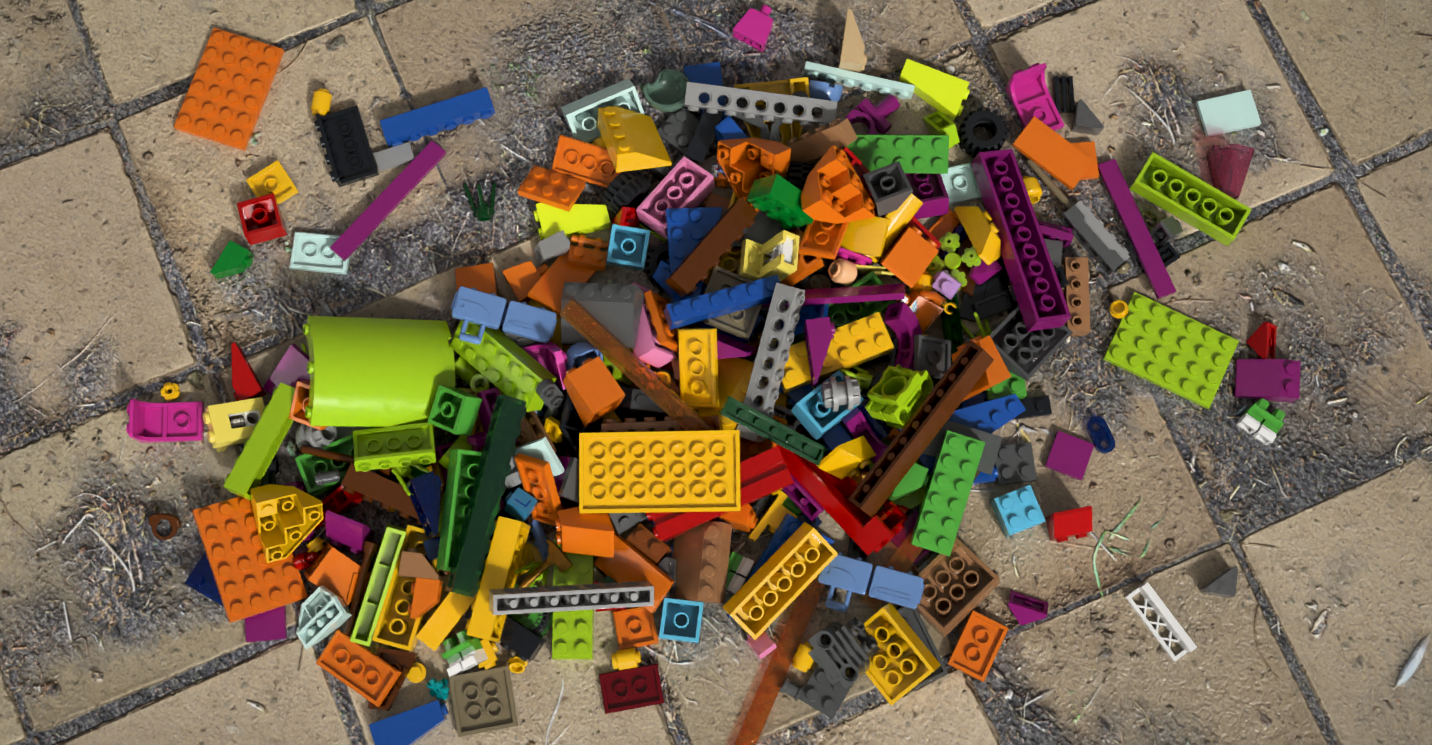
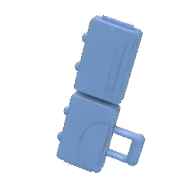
(490, 312)
(883, 583)

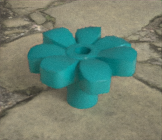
(438, 688)

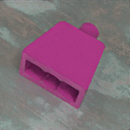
(755, 28)

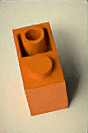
(425, 596)

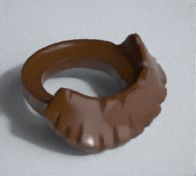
(175, 523)

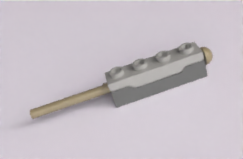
(1089, 230)

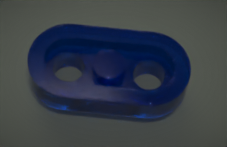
(1102, 434)

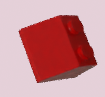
(261, 219)
(1070, 523)

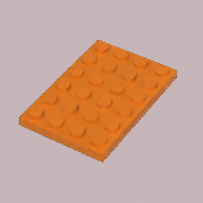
(229, 89)
(238, 562)

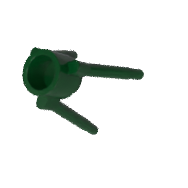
(483, 211)

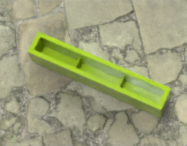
(263, 443)
(378, 584)

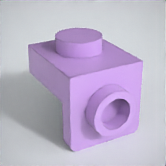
(946, 284)

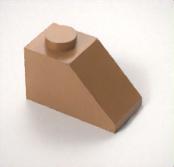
(416, 564)

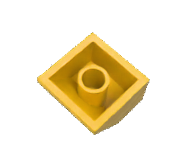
(848, 458)

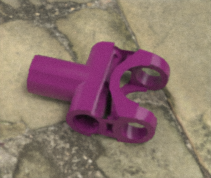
(875, 116)

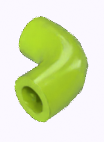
(470, 375)

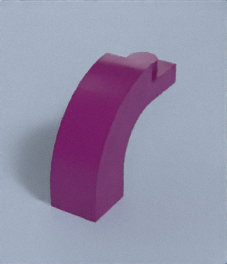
(906, 327)
(857, 426)

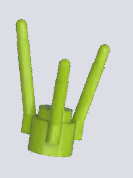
(983, 332)
(862, 376)
(405, 471)
(533, 565)

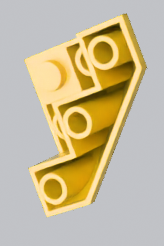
(283, 518)

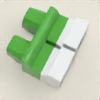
(1260, 422)
(740, 566)
(463, 656)

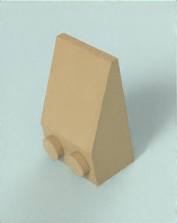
(852, 49)

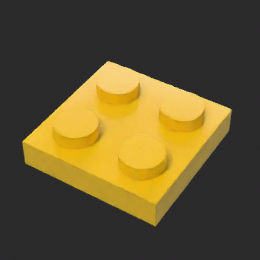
(273, 180)

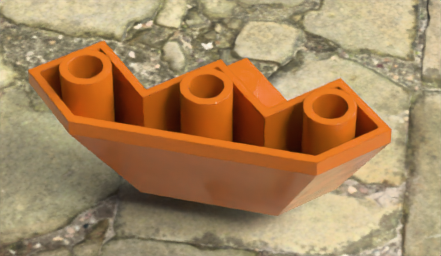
(751, 160)
(835, 191)
(805, 266)

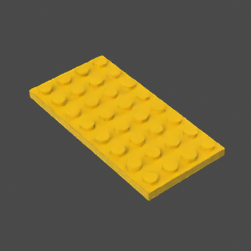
(659, 472)

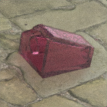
(1229, 167)

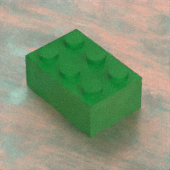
(779, 201)

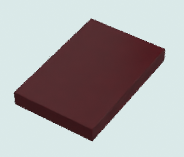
(631, 688)

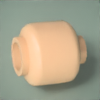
(842, 271)

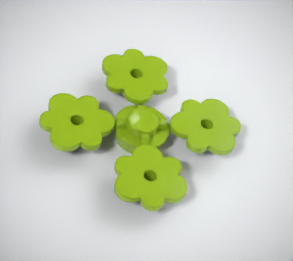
(953, 259)

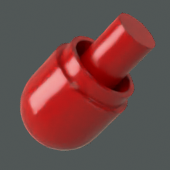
(304, 560)

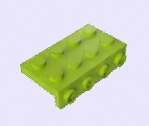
(394, 446)

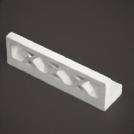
(1166, 617)

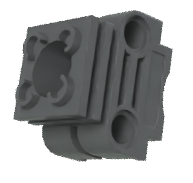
(843, 651)

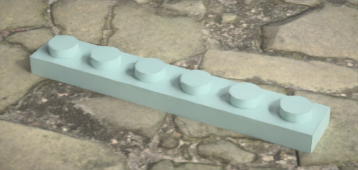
(860, 80)

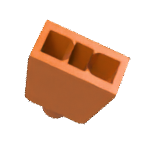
(523, 278)

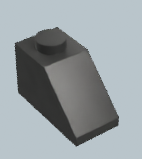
(1166, 231)

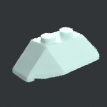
(321, 616)

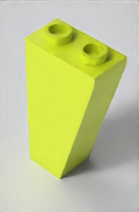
(936, 88)
(580, 220)

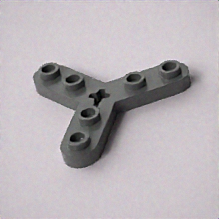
(774, 135)
(552, 398)

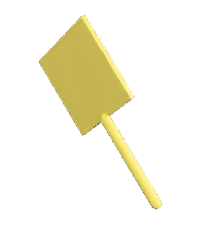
(864, 270)

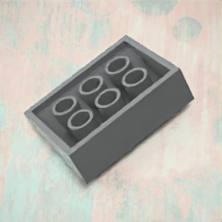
(612, 305)
(1023, 350)

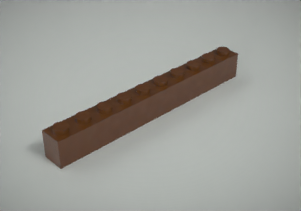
(921, 429)

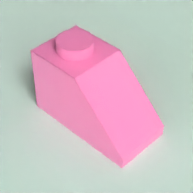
(761, 646)

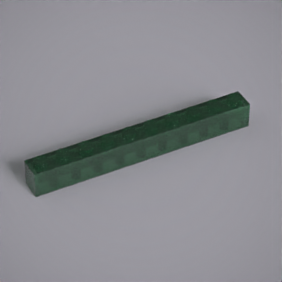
(485, 496)

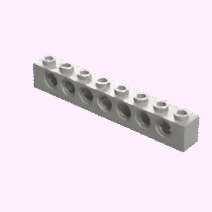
(694, 90)
(767, 351)
(570, 597)

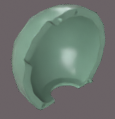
(668, 91)

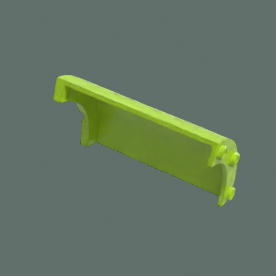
(375, 370)

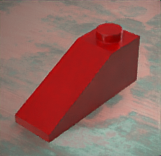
(243, 377)
(339, 503)

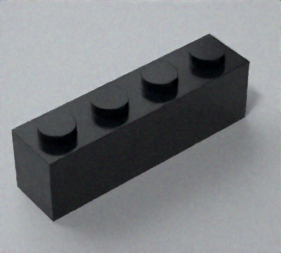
(519, 638)

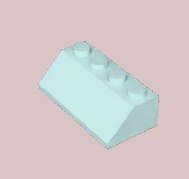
(583, 113)

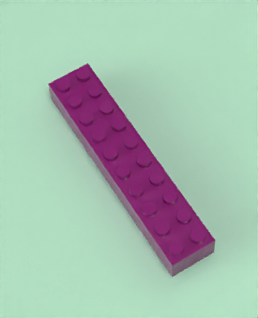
(1021, 240)

